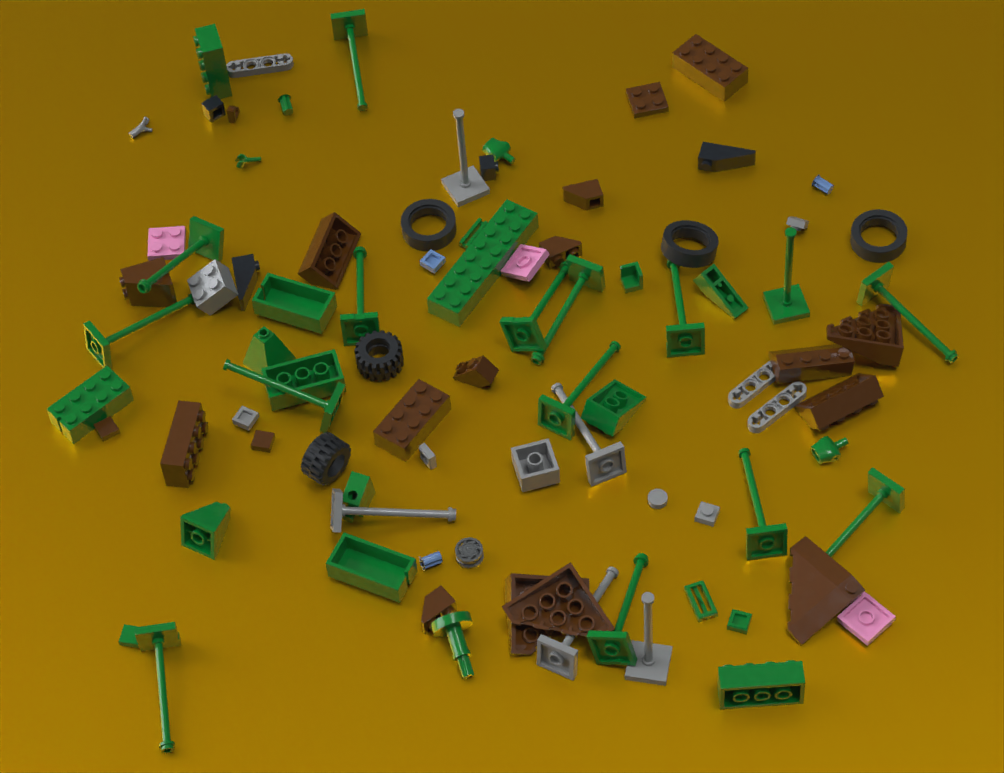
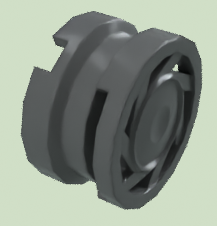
(469, 553)

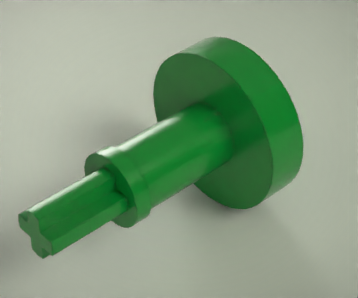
(452, 626)

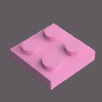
(166, 242)
(525, 262)
(866, 618)

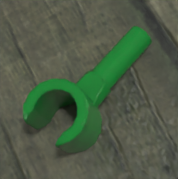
(243, 160)

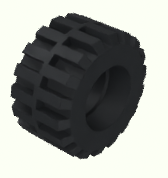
(376, 344)
(326, 458)

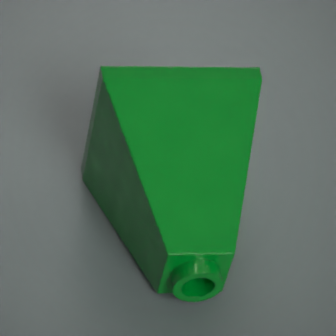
(266, 351)
(205, 528)

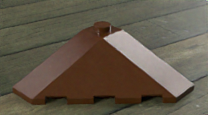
(871, 334)
(818, 590)
(559, 604)
(524, 637)

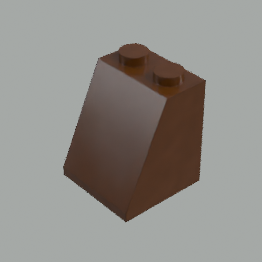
(161, 292)

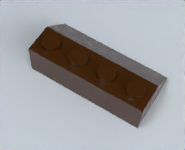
(329, 252)
(811, 363)
(839, 401)

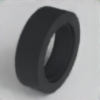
(878, 218)
(692, 230)
(427, 242)

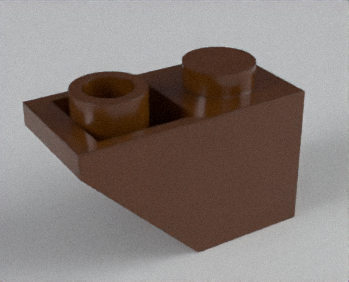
(584, 195)
(559, 250)
(476, 372)
(436, 605)

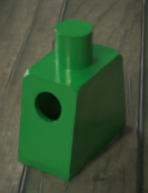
(358, 493)

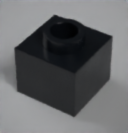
(213, 108)
(488, 167)

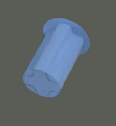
(822, 184)
(430, 560)

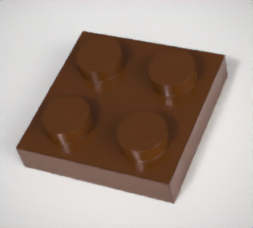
(647, 100)

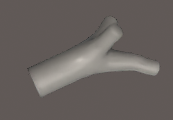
(140, 128)

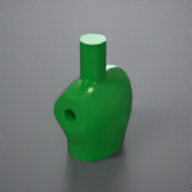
(499, 150)
(827, 450)

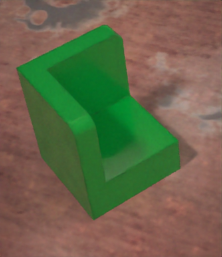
(631, 277)

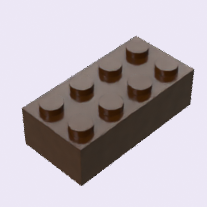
(710, 67)
(412, 420)
(184, 444)

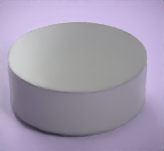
(657, 498)

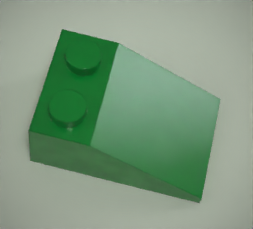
(612, 407)

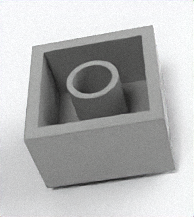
(212, 287)
(535, 465)

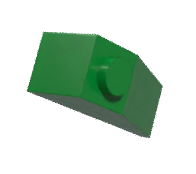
(720, 291)

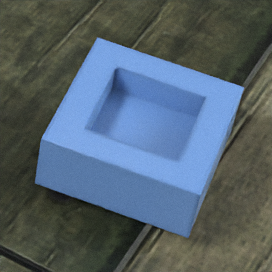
(432, 261)

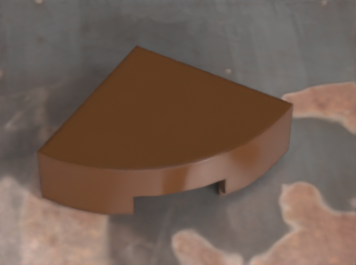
(232, 113)

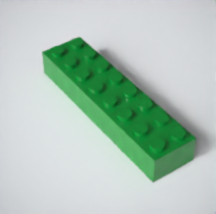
(481, 263)

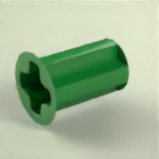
(286, 104)

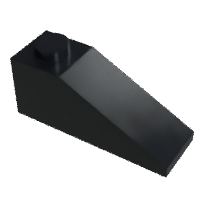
(722, 157)
(246, 277)

